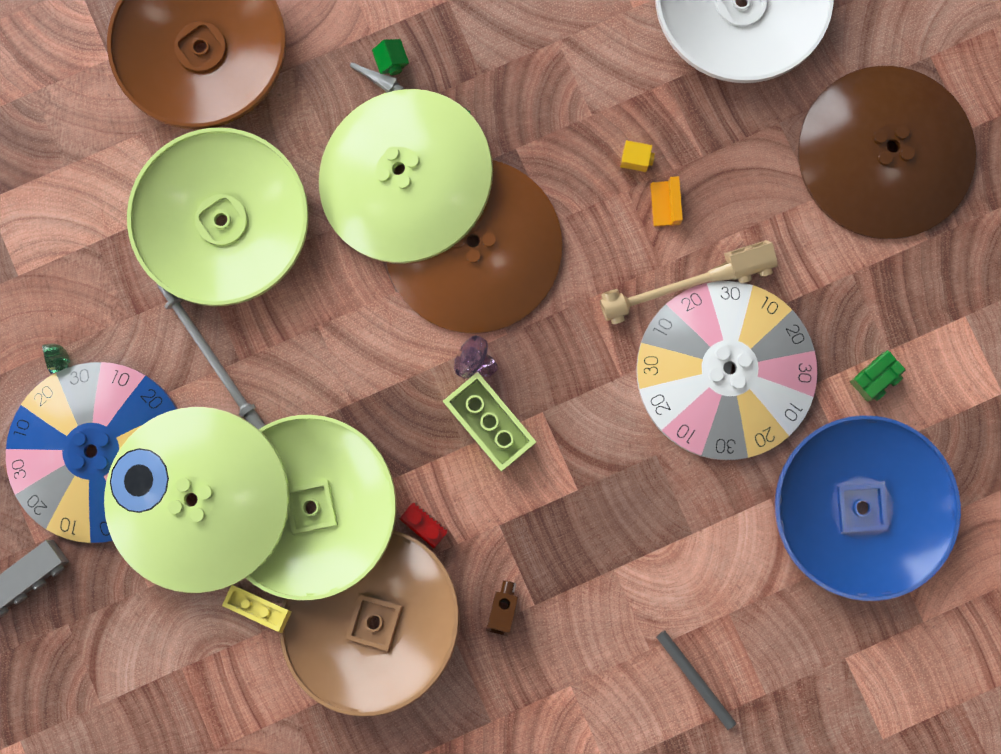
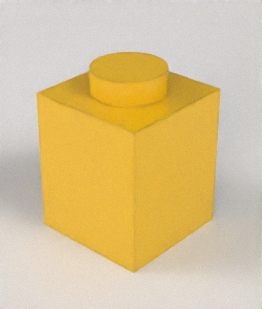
(637, 156)

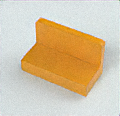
(666, 202)

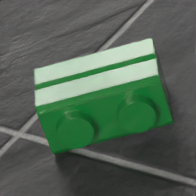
(878, 376)

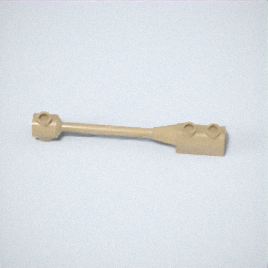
(739, 265)

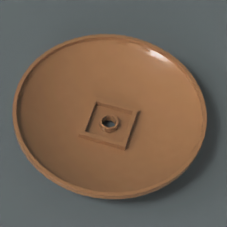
(384, 668)

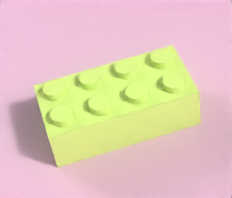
(489, 422)

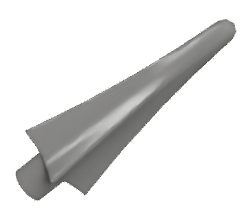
(386, 82)

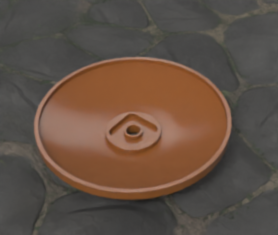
(164, 76)

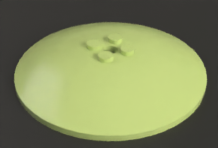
(426, 205)
(353, 512)

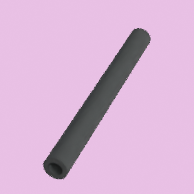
(696, 680)

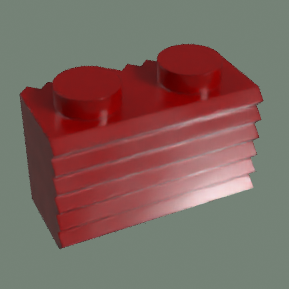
(423, 525)

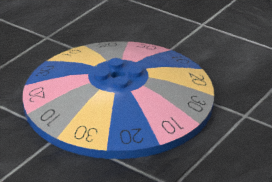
(50, 439)

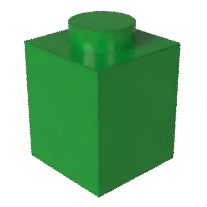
(390, 56)

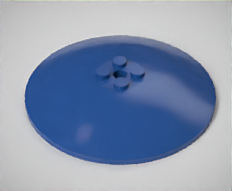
(908, 518)

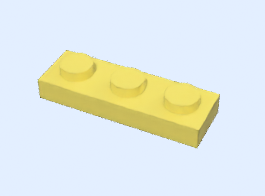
(256, 608)

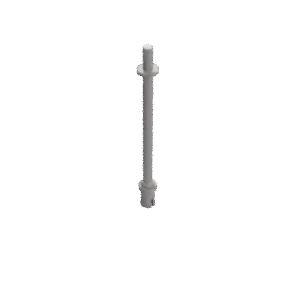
(246, 410)

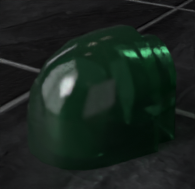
(55, 357)

